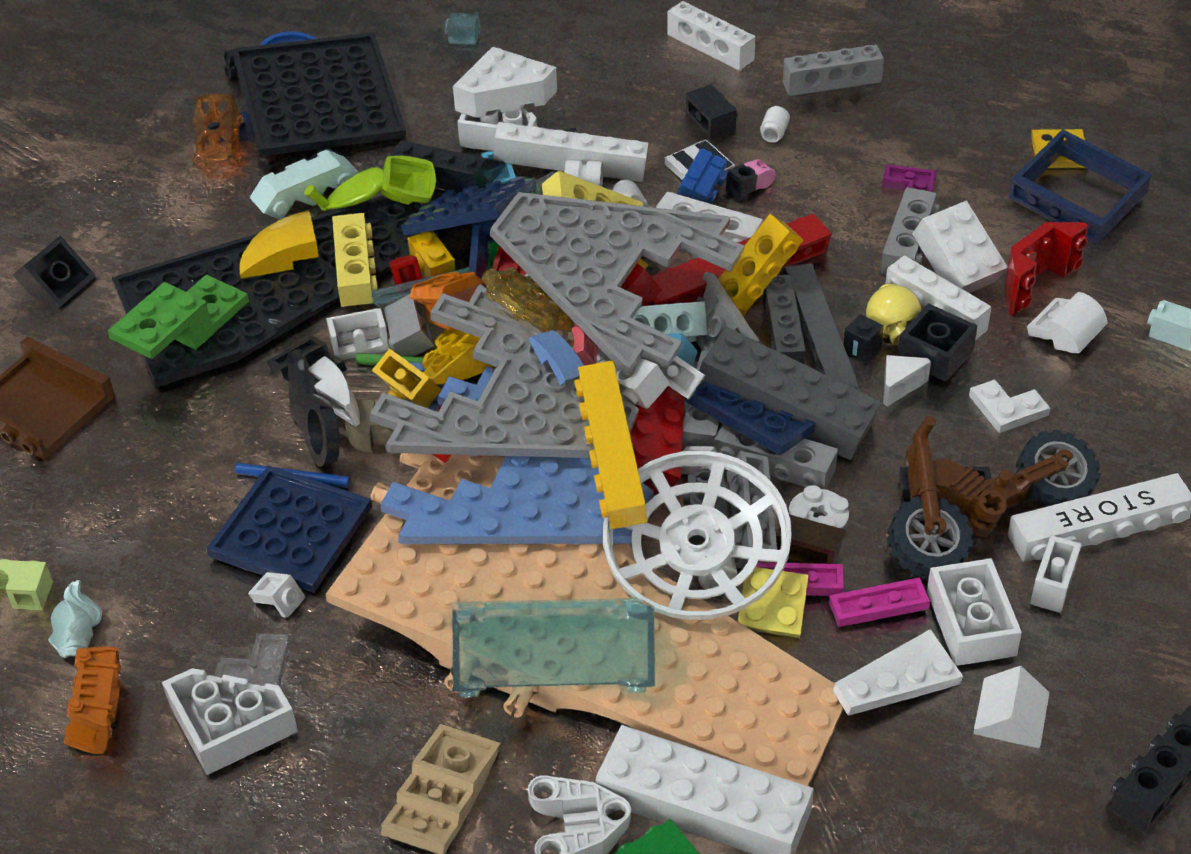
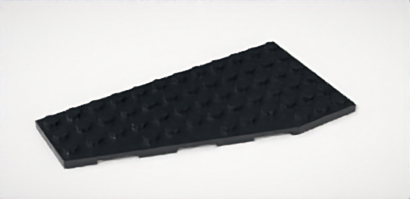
(275, 299)

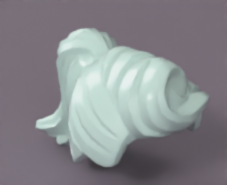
(73, 621)

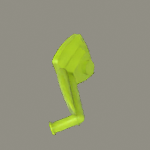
(402, 180)

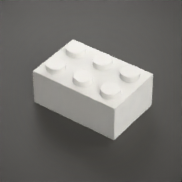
(960, 248)
(973, 612)

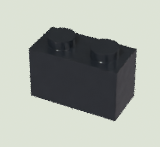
(711, 111)

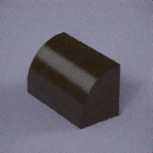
(812, 541)

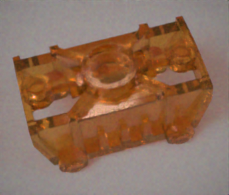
(229, 129)

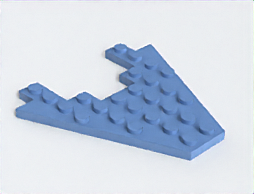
(527, 503)

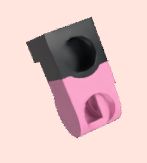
(748, 178)

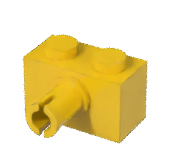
(431, 254)
(406, 380)

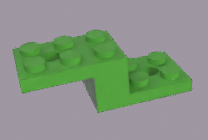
(178, 316)

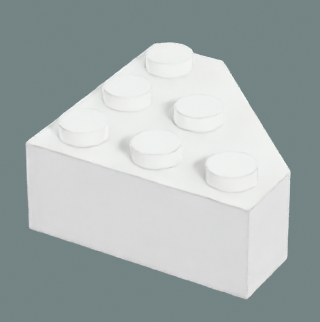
(504, 83)
(480, 131)
(228, 716)

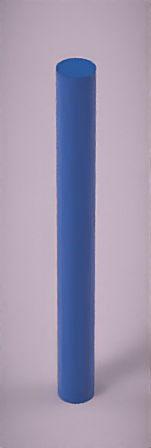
(329, 479)

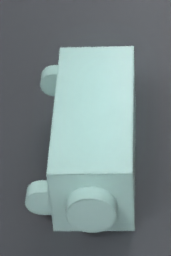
(1171, 324)

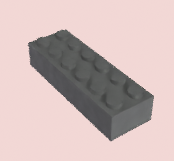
(787, 385)

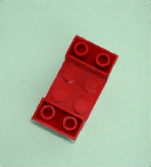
(1050, 246)

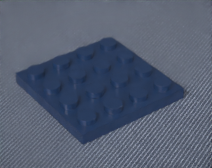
(467, 206)
(290, 527)

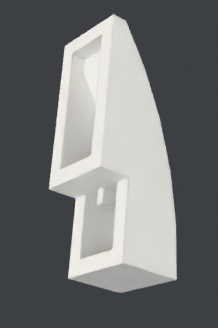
(335, 389)

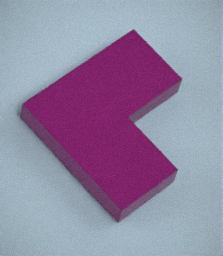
(901, 177)

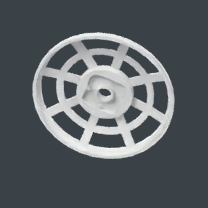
(709, 523)

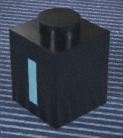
(863, 339)

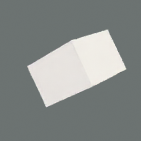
(903, 376)

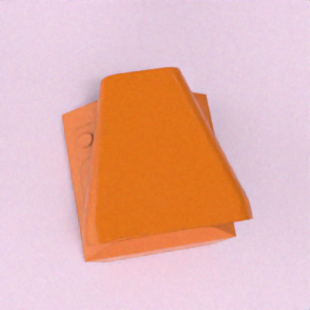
(452, 284)

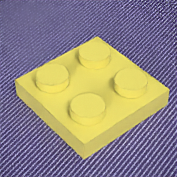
(780, 608)

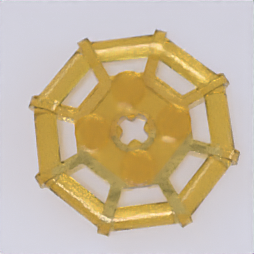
(525, 300)

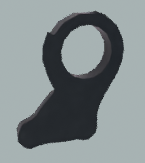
(312, 412)

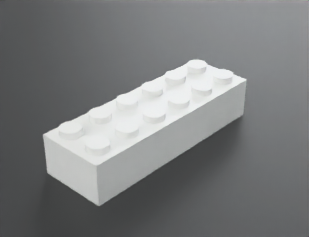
(706, 793)

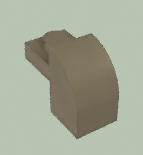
(367, 432)

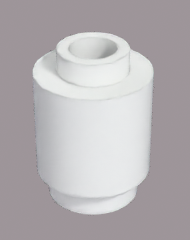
(774, 124)

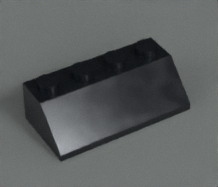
(453, 168)

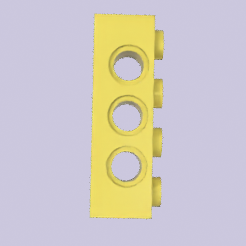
(569, 186)
(353, 259)

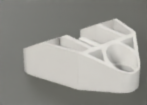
(584, 813)

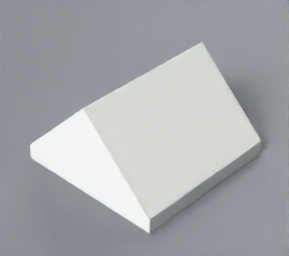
(1012, 708)

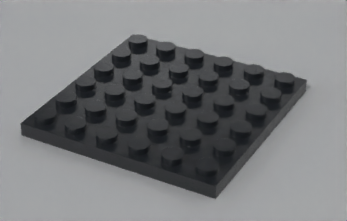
(318, 94)

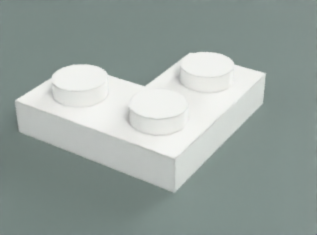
(1008, 412)

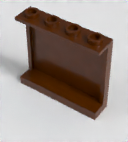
(48, 398)

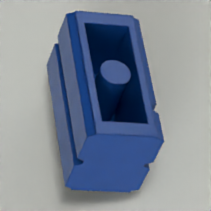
(703, 177)

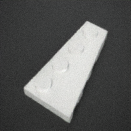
(902, 674)

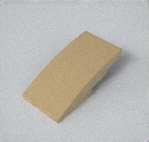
(440, 789)

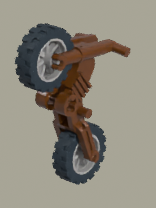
(969, 496)

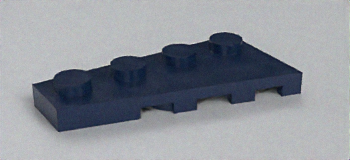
(750, 418)

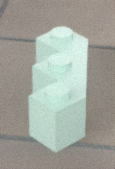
(278, 192)

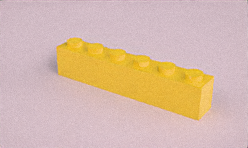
(612, 445)

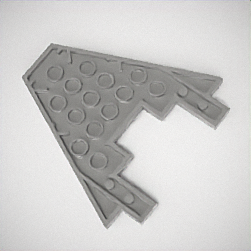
(588, 249)
(519, 410)

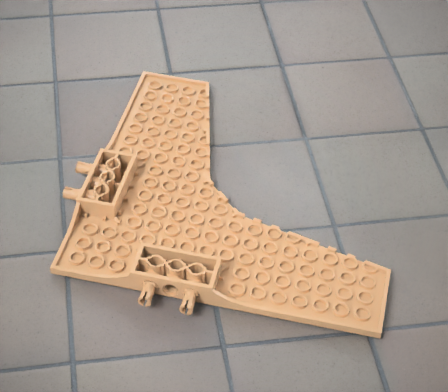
(713, 677)

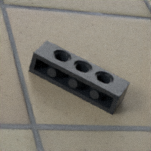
(1171, 750)

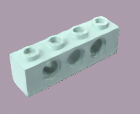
(675, 318)

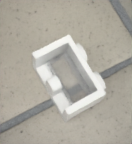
(358, 333)

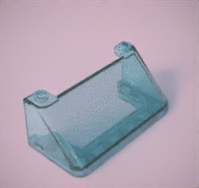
(551, 643)

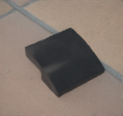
(313, 351)

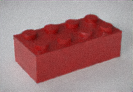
(659, 433)

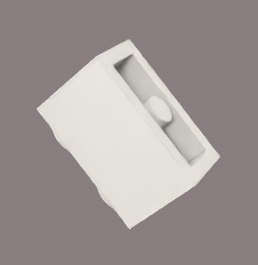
(1055, 574)

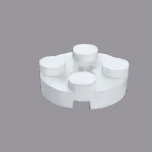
(822, 501)

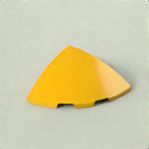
(279, 245)
(453, 357)

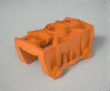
(94, 699)

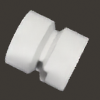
(591, 171)

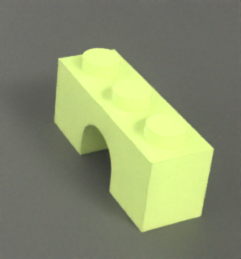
(25, 583)

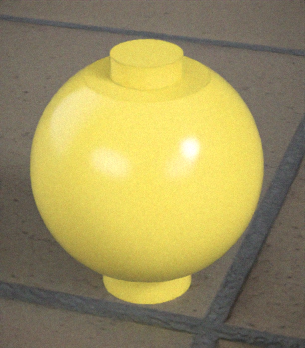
(894, 308)

